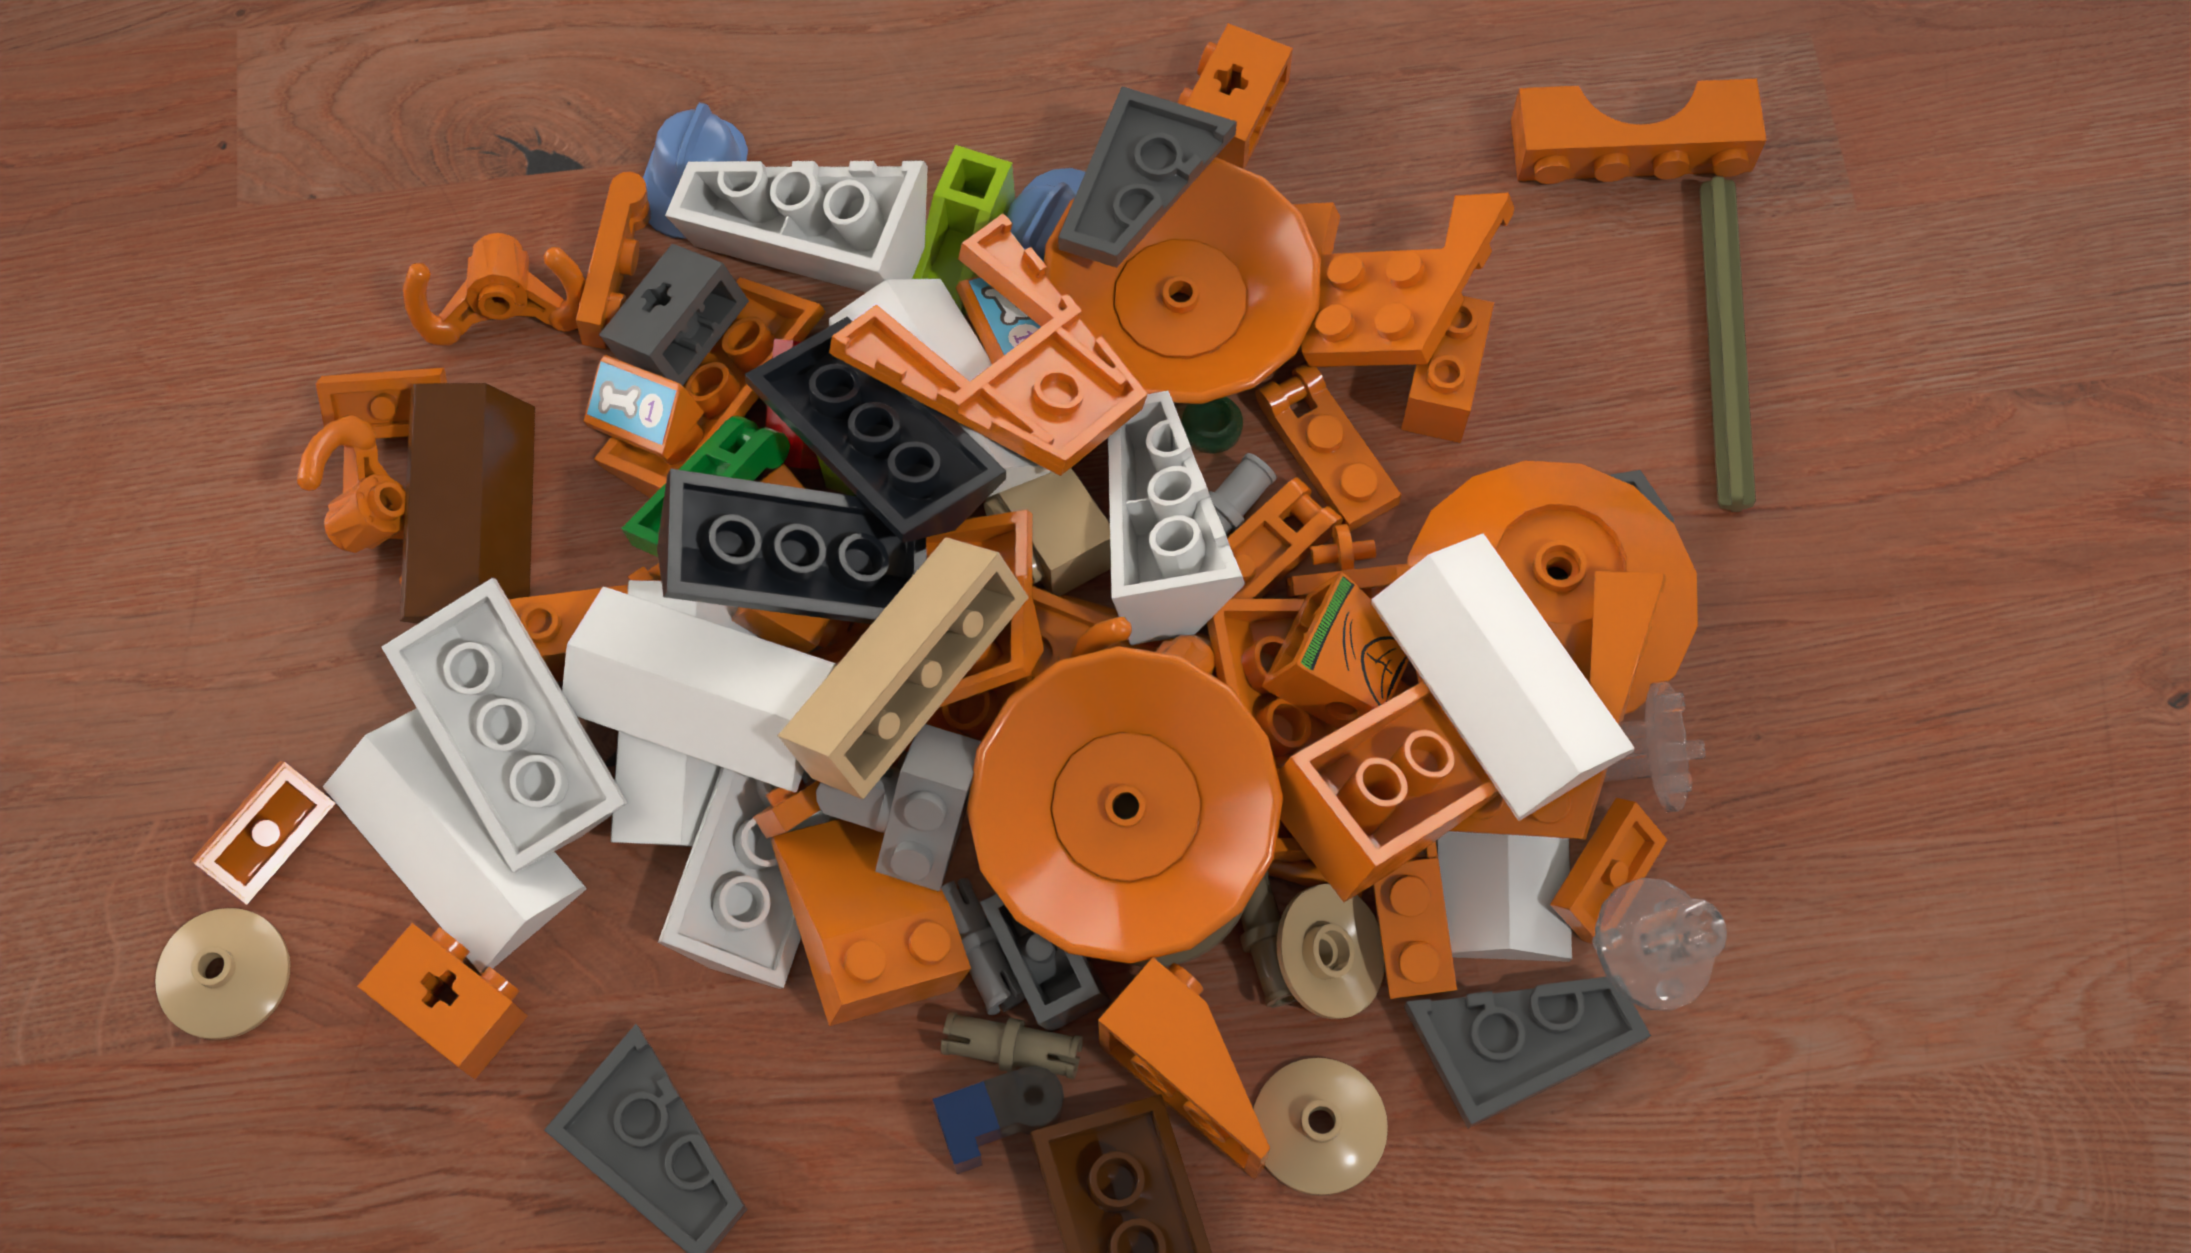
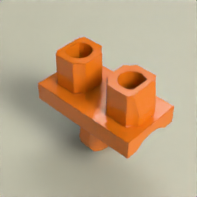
(1344, 553)

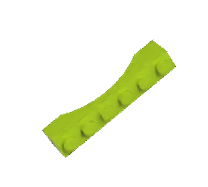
(967, 198)

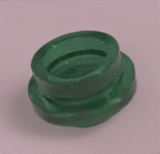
(1213, 425)

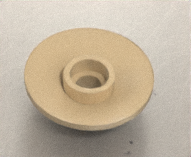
(1330, 952)
(246, 989)
(1312, 1160)

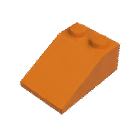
(1381, 790)
(865, 932)
(1175, 1049)

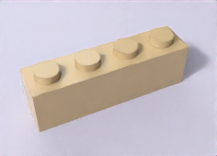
(1068, 530)
(904, 667)

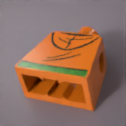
(1338, 656)

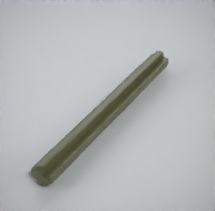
(1727, 345)

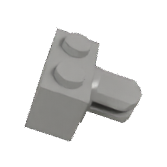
(915, 805)

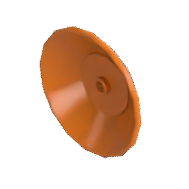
(1248, 281)
(1584, 524)
(1109, 730)

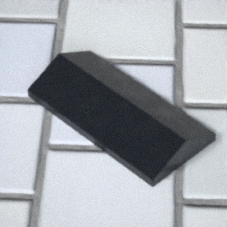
(887, 448)
(779, 549)

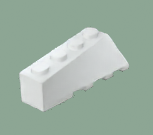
(808, 219)
(1165, 535)

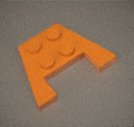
(1400, 301)

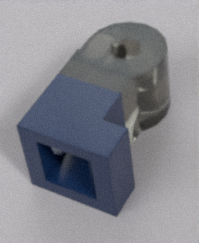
(996, 1109)

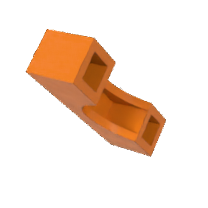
(1566, 137)

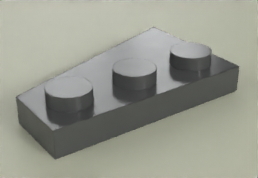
(1138, 172)
(1522, 1042)
(648, 1147)

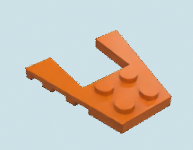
(1043, 398)
(1619, 636)

